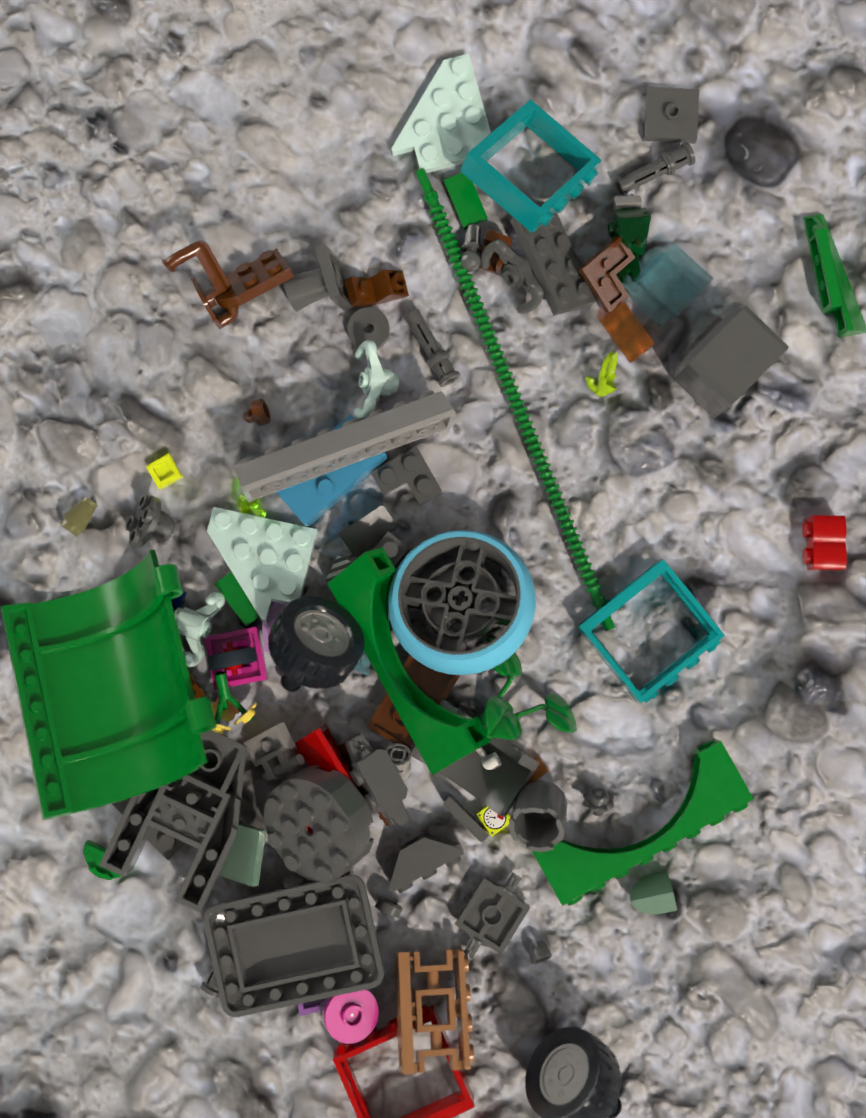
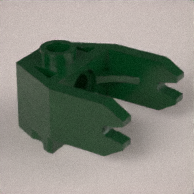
(633, 229)

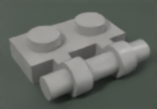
(270, 744)

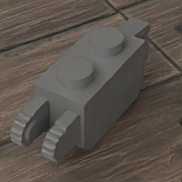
(378, 779)

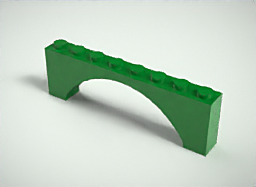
(437, 733)
(712, 793)

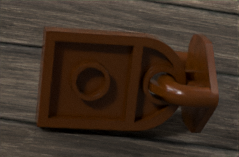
(236, 288)

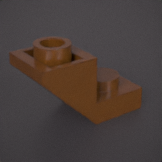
(379, 289)

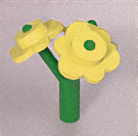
(228, 706)

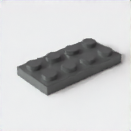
(555, 266)

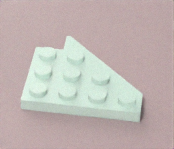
(446, 119)
(263, 555)

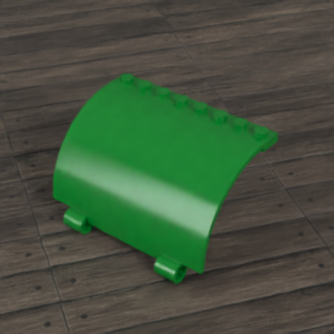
(106, 691)

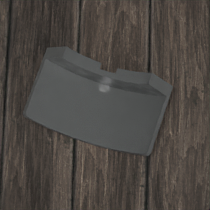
(494, 787)

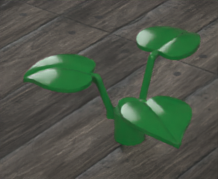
(499, 714)

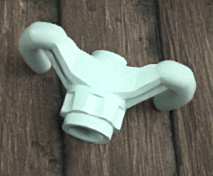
(374, 379)
(196, 625)

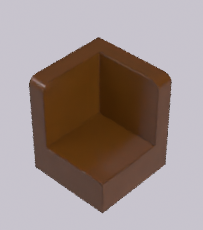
(496, 265)

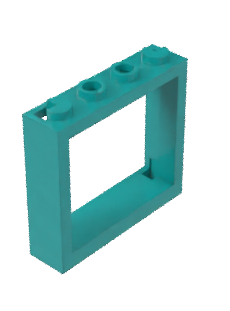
(508, 195)
(687, 659)

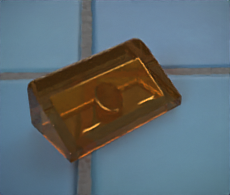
(627, 332)

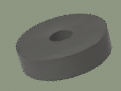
(368, 317)

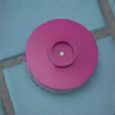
(350, 1015)

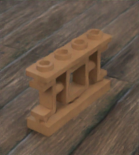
(412, 1011)

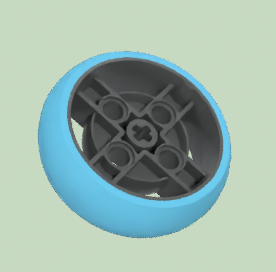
(412, 591)

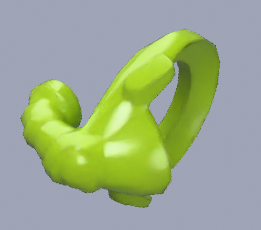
(606, 378)

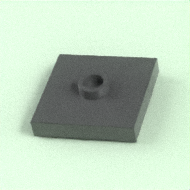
(671, 115)

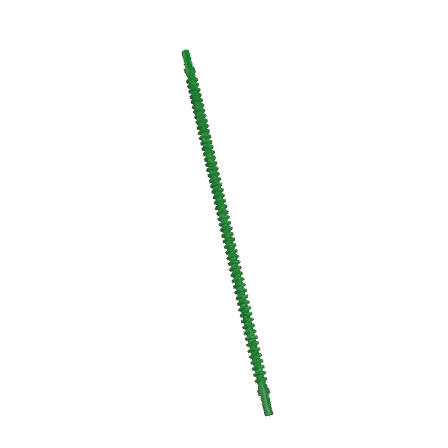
(431, 197)

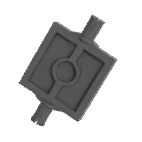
(492, 915)

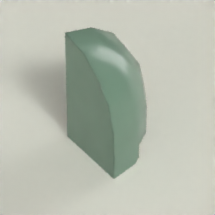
(653, 894)

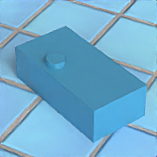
(320, 494)

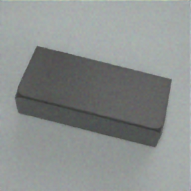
(368, 530)

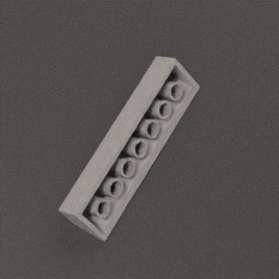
(345, 445)

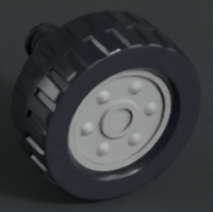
(315, 643)
(573, 1077)

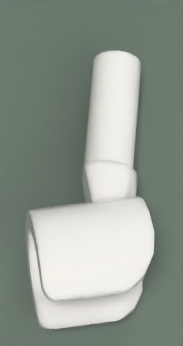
(489, 761)

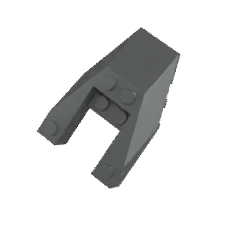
(195, 810)

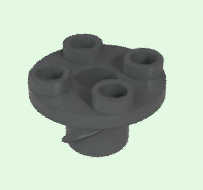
(149, 522)

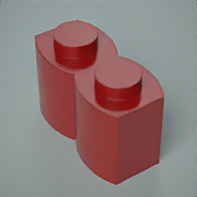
(825, 543)

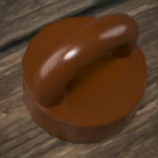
(258, 413)

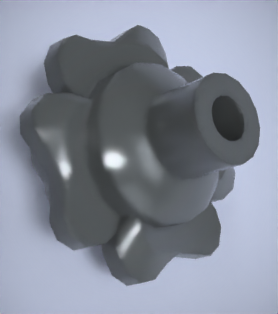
(598, 801)

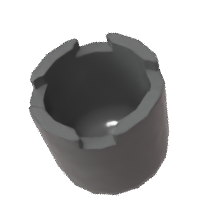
(539, 816)

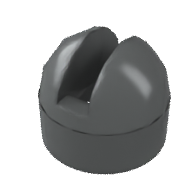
(539, 954)

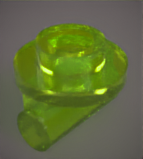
(248, 507)

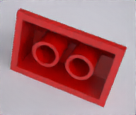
(322, 750)

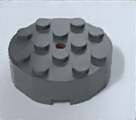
(318, 824)

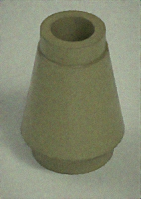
(79, 516)

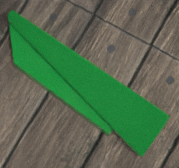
(831, 278)

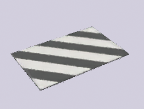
(338, 566)

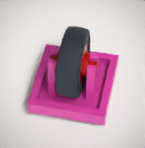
(238, 655)

